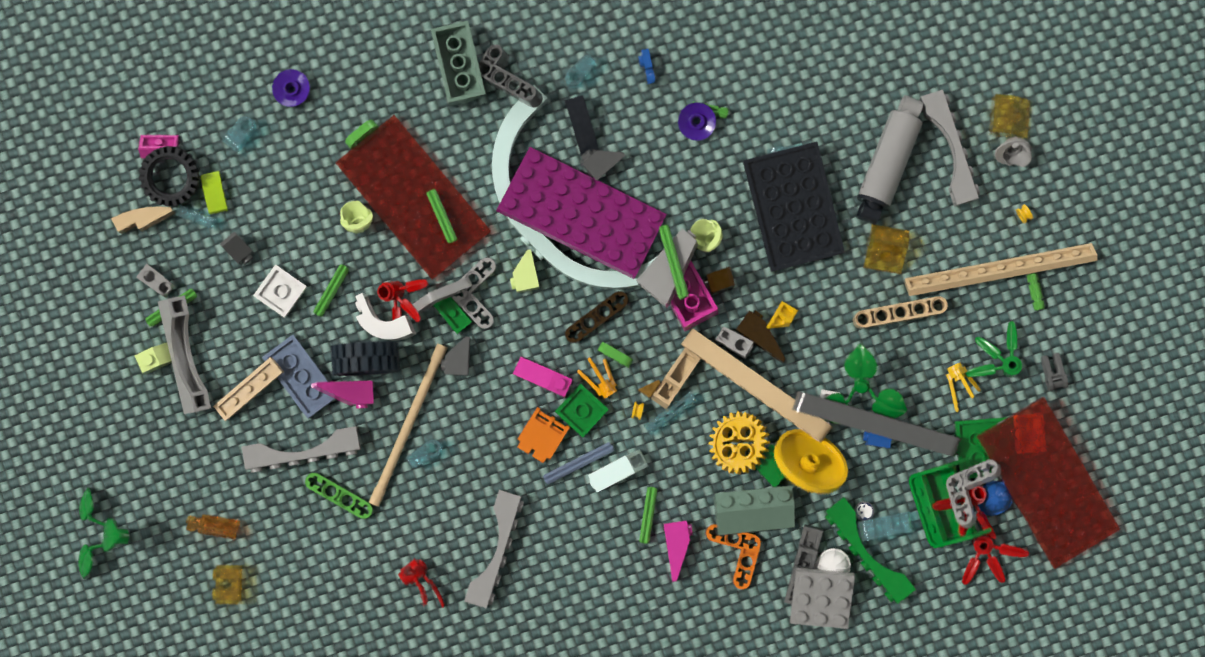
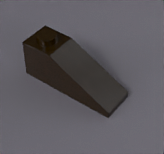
(756, 330)

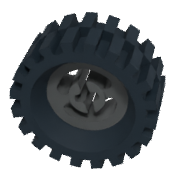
(365, 358)

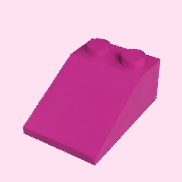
(698, 305)

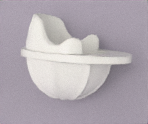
(833, 560)

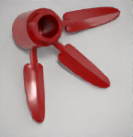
(395, 290)
(977, 497)
(992, 561)
(412, 573)

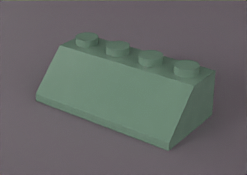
(458, 63)
(754, 510)

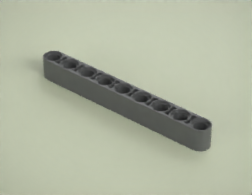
(876, 424)

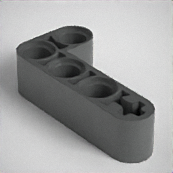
(510, 82)

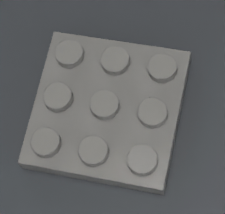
(821, 598)

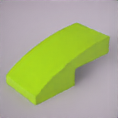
(214, 192)

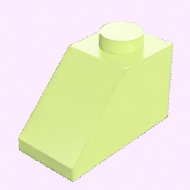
(525, 275)
(153, 358)

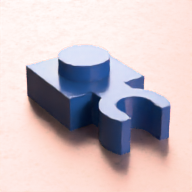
(645, 61)

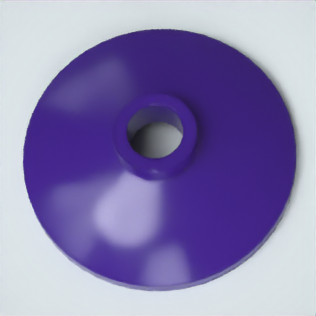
(282, 84)
(697, 131)

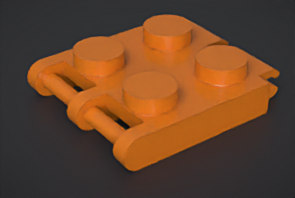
(541, 436)

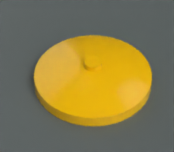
(810, 463)

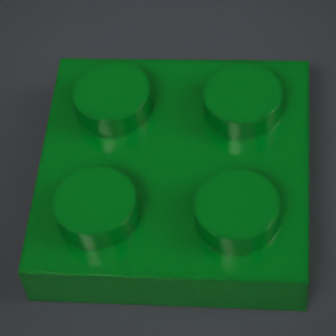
(581, 410)

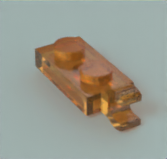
(214, 526)

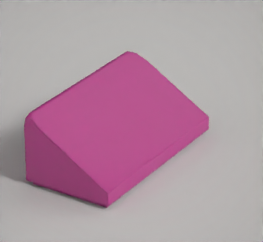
(152, 142)

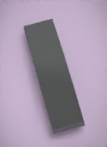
(805, 555)

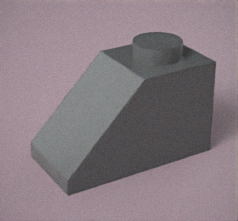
(600, 161)
(237, 248)
(457, 359)

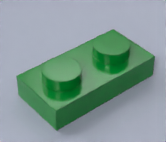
(453, 314)

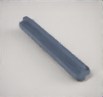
(578, 463)

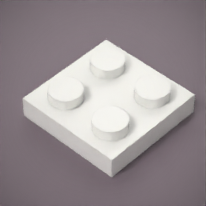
(280, 291)

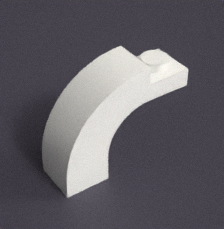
(393, 330)

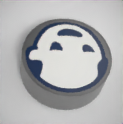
(864, 511)

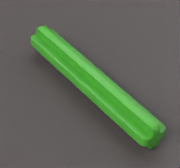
(673, 262)

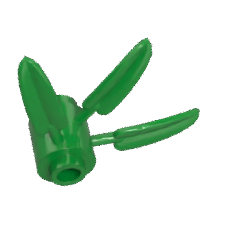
(995, 353)

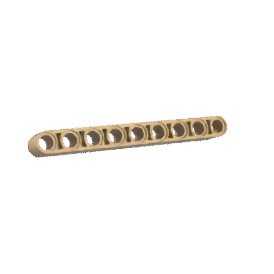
(754, 384)

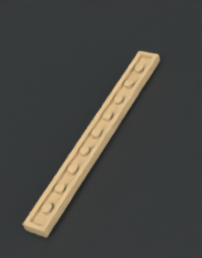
(1000, 269)

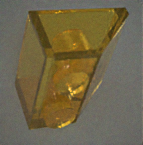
(1009, 116)
(886, 249)

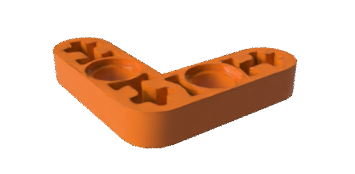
(745, 551)

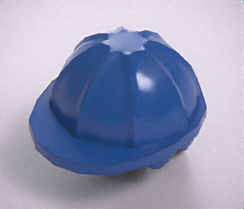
(997, 498)

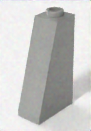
(658, 277)

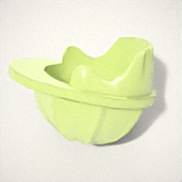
(355, 217)
(708, 234)

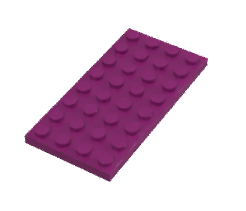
(581, 212)

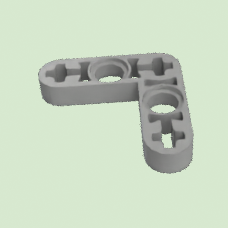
(442, 293)
(468, 296)
(965, 485)

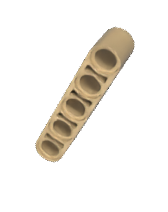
(908, 308)

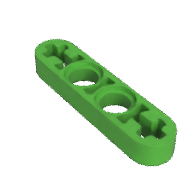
(340, 493)

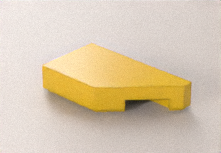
(783, 316)

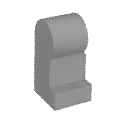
(155, 280)
(735, 342)

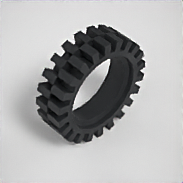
(150, 188)

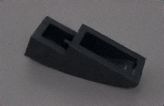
(581, 124)

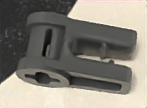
(1050, 377)

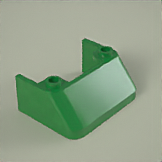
(939, 525)

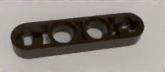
(594, 314)

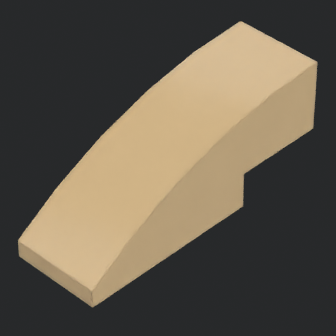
(142, 218)
(675, 378)

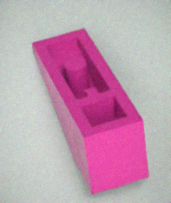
(543, 377)
(349, 392)
(677, 541)

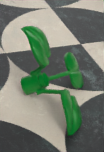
(862, 366)
(112, 534)

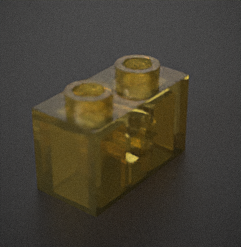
(233, 575)

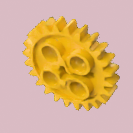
(738, 460)

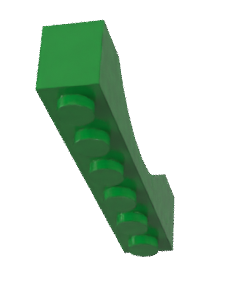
(844, 518)

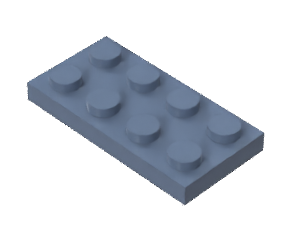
(299, 375)

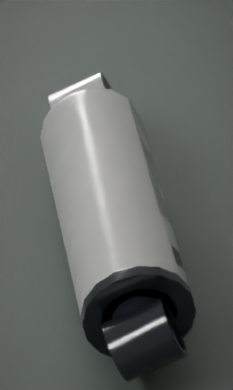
(889, 160)

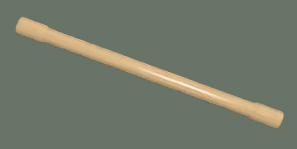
(380, 489)

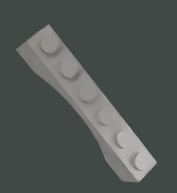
(937, 111)
(175, 323)
(341, 441)
(481, 588)

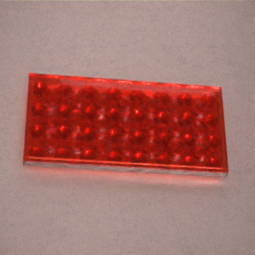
(395, 179)
(1048, 482)

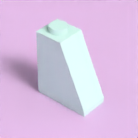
(617, 470)

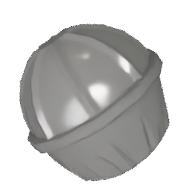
(1014, 152)

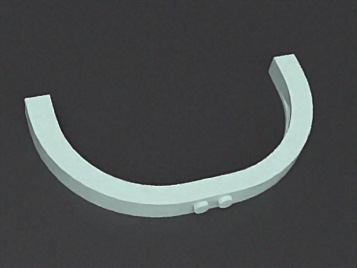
(503, 146)

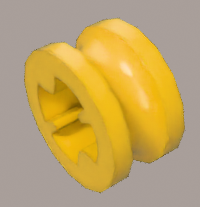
(1024, 214)
(637, 410)

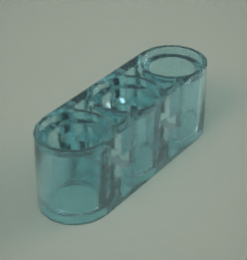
(885, 526)

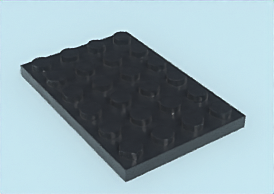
(793, 206)

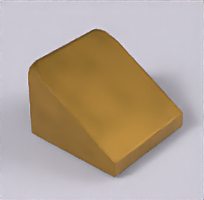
(649, 389)

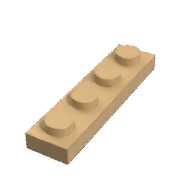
(248, 389)

